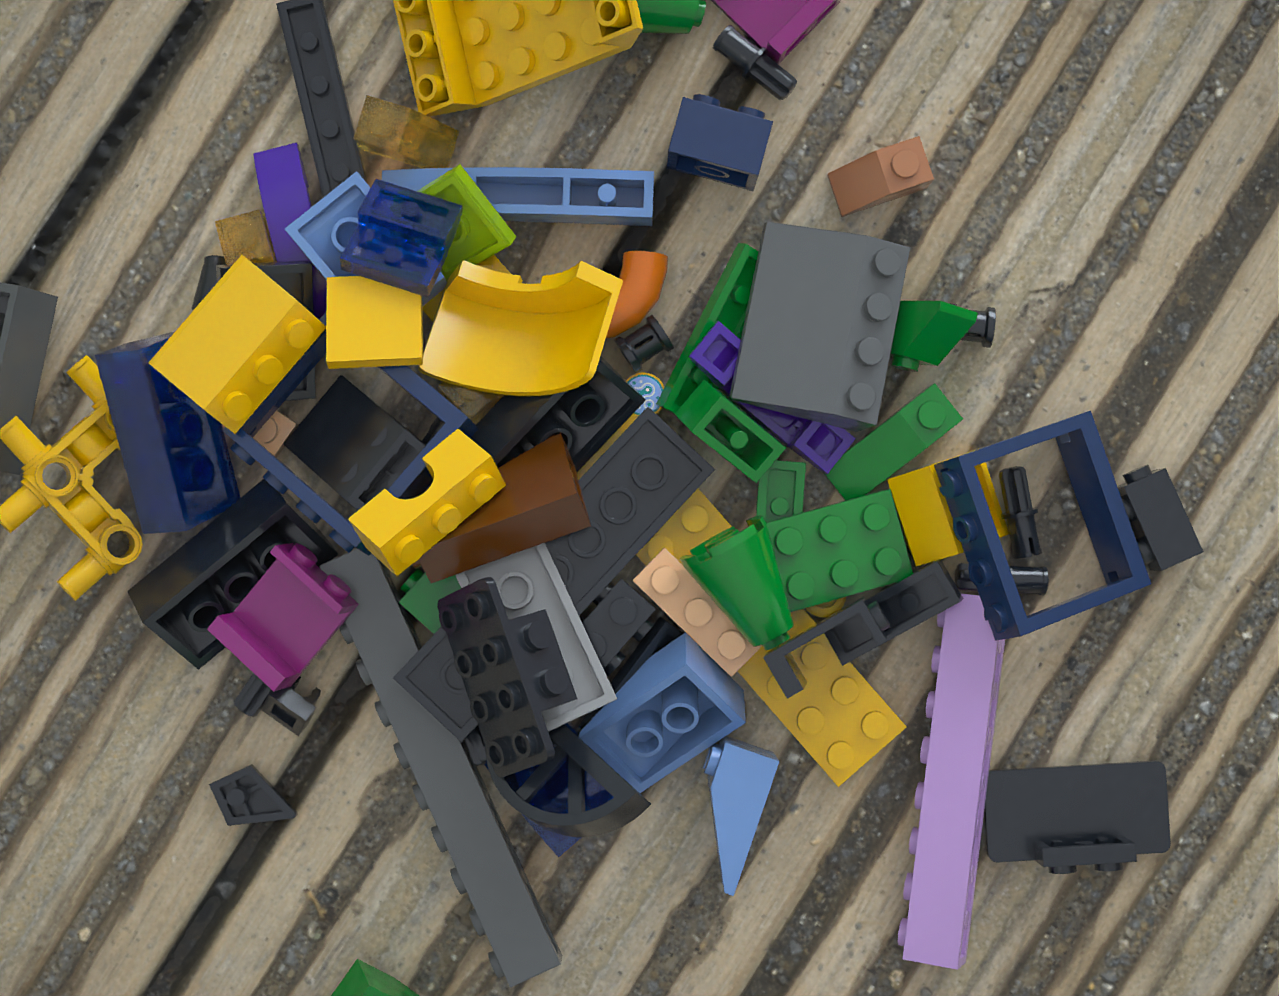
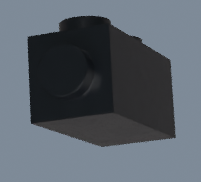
(1158, 518)

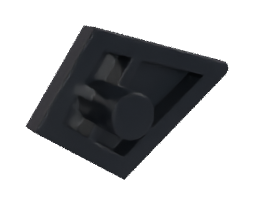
(250, 798)

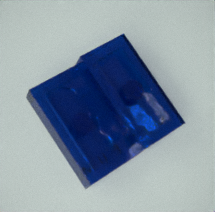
(401, 237)

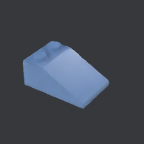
(330, 224)
(666, 714)
(738, 790)

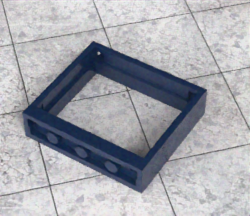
(408, 485)
(1100, 508)

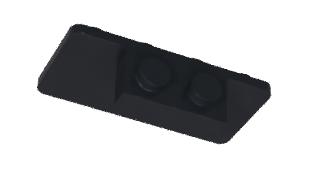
(508, 672)
(1077, 815)

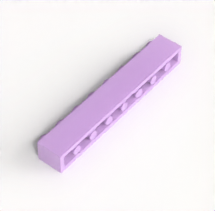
(953, 788)

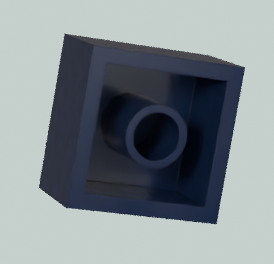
(719, 142)

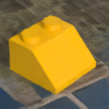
(927, 514)

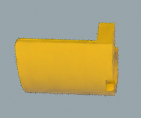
(518, 335)

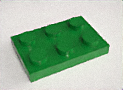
(839, 549)

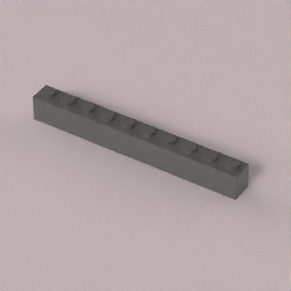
(446, 779)

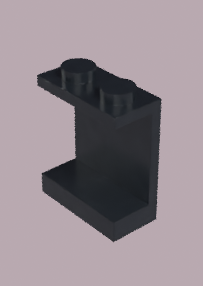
(783, 664)

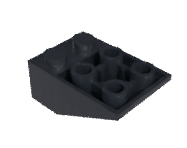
(353, 443)

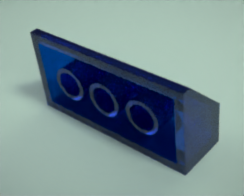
(166, 441)

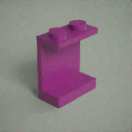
(776, 23)
(285, 617)

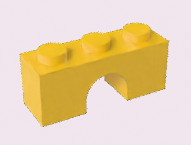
(406, 529)

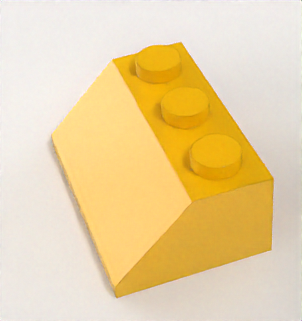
(237, 344)

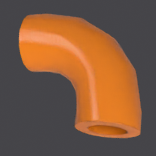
(641, 288)

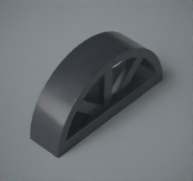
(577, 823)

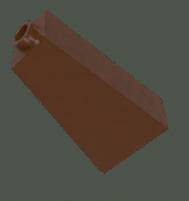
(534, 507)

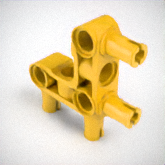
(77, 500)

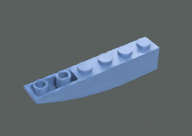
(553, 193)

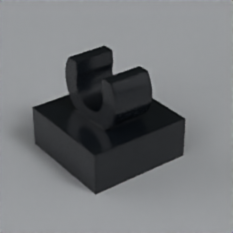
(291, 708)

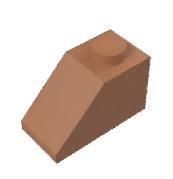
(881, 176)

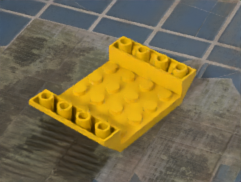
(492, 49)

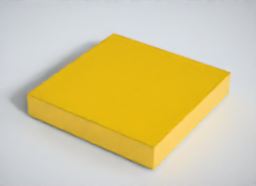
(372, 324)

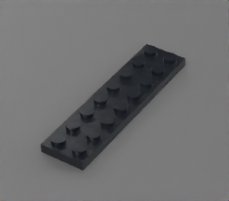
(627, 501)

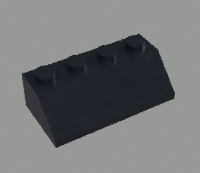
(581, 415)
(221, 568)

